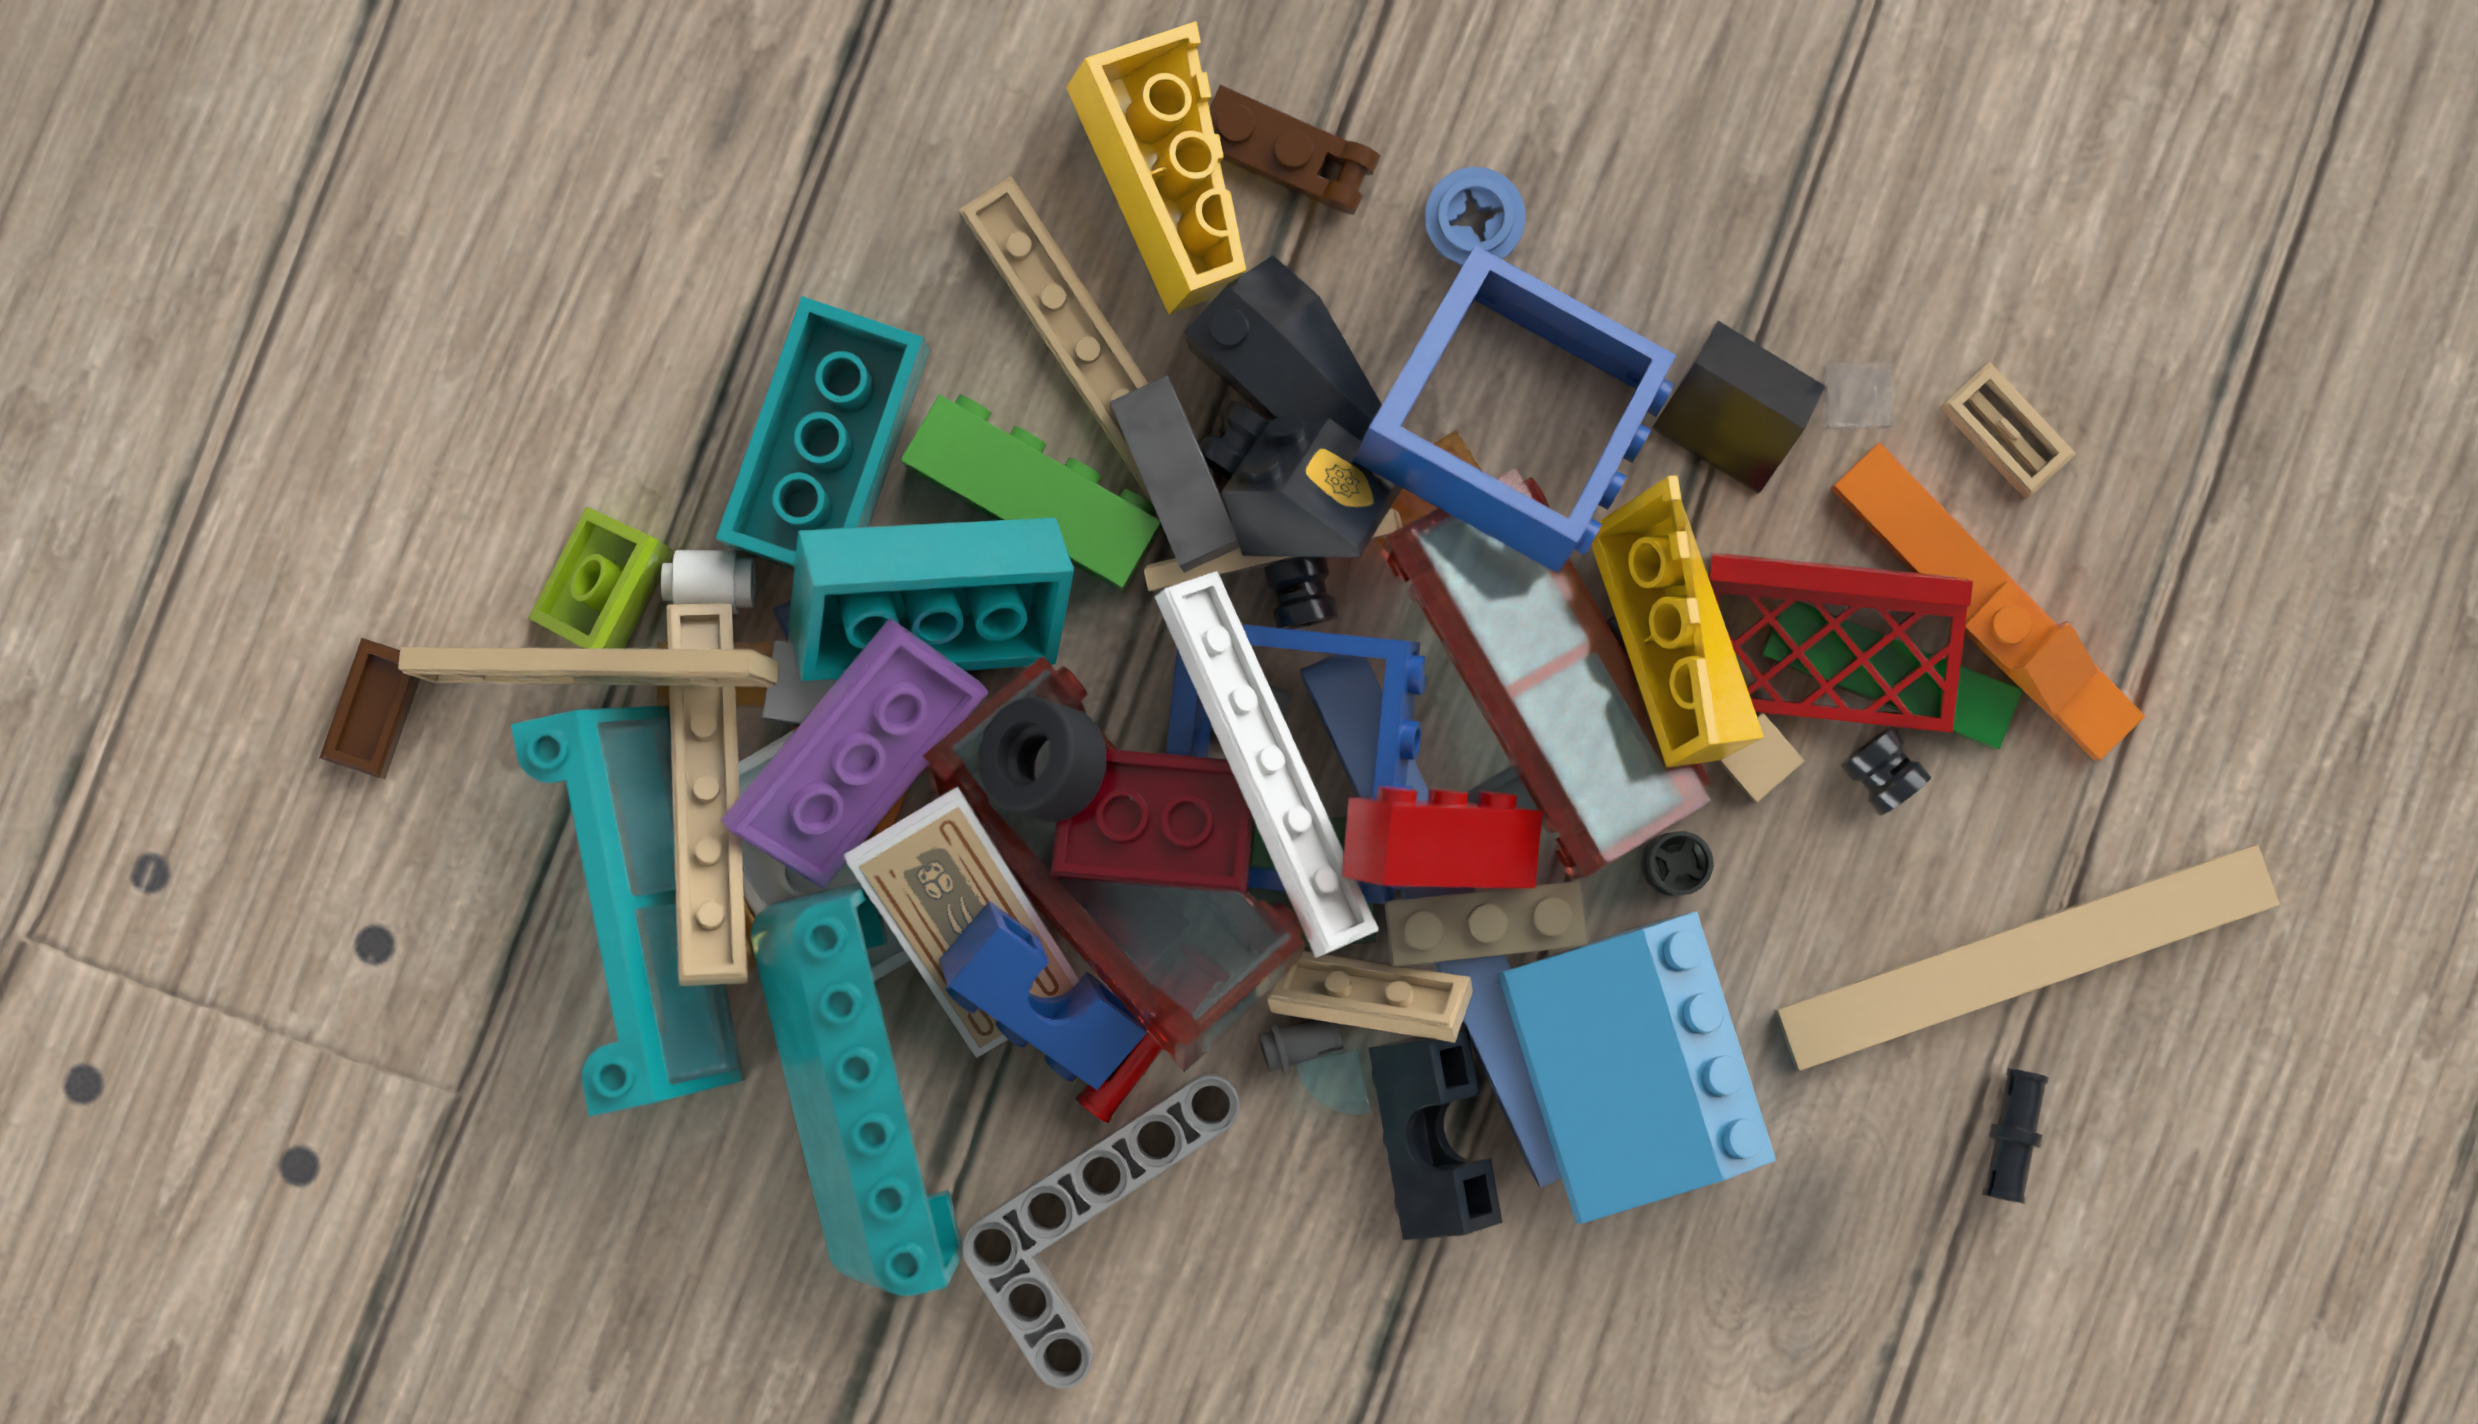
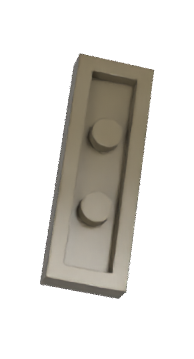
(1485, 923)

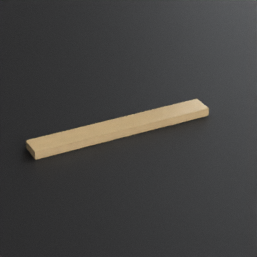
(2026, 957)

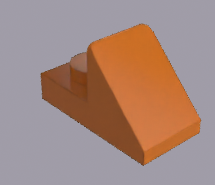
(2030, 649)

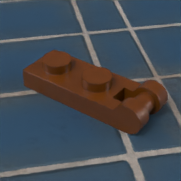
(1290, 150)

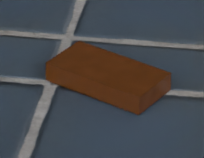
(370, 711)

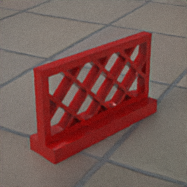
(1856, 589)

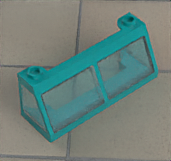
(623, 815)

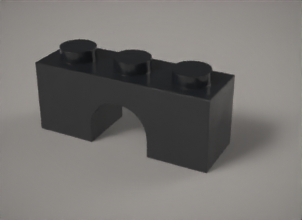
(1431, 1183)

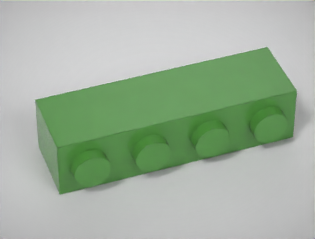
(1015, 481)

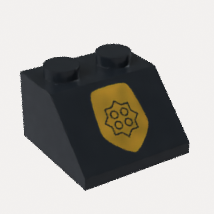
(1305, 492)

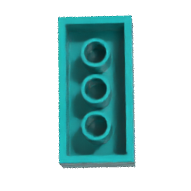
(823, 431)
(964, 588)

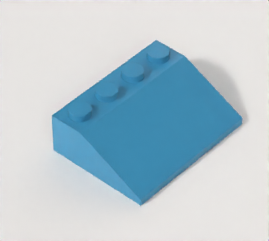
(1636, 1067)

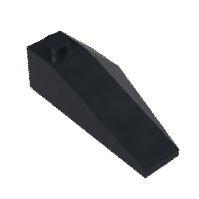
(1283, 350)

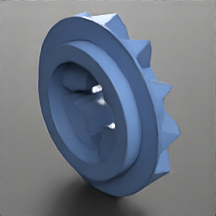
(1490, 193)

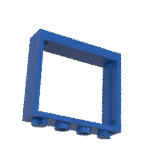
(1469, 491)
(1398, 733)

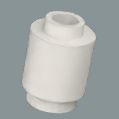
(710, 578)

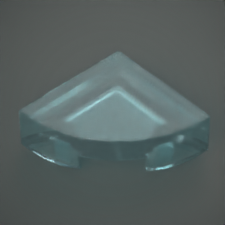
(1336, 1082)

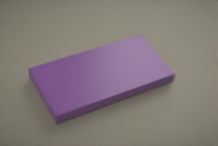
(854, 754)

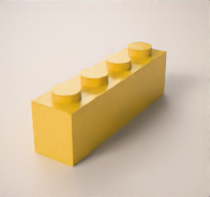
(1161, 157)
(1674, 629)

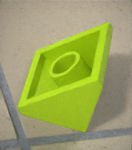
(601, 583)

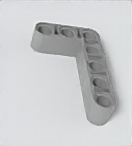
(1081, 1204)

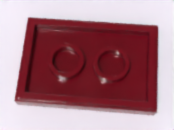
(1160, 826)

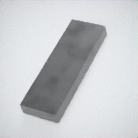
(1175, 474)

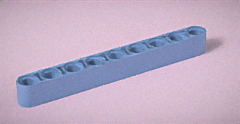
(1350, 710)

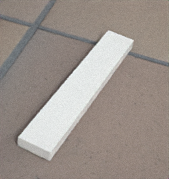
(1265, 762)

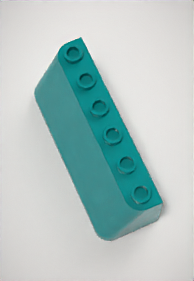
(849, 1093)

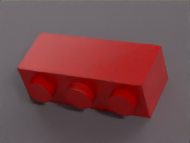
(1442, 840)

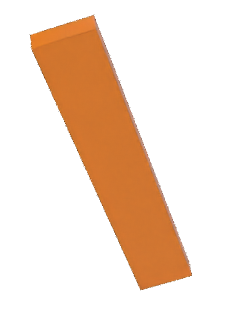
(1936, 544)

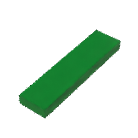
(1982, 702)

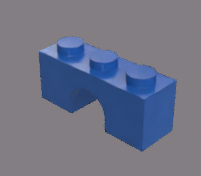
(1079, 1031)

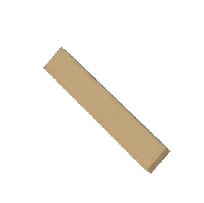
(1057, 306)
(590, 666)
(703, 792)

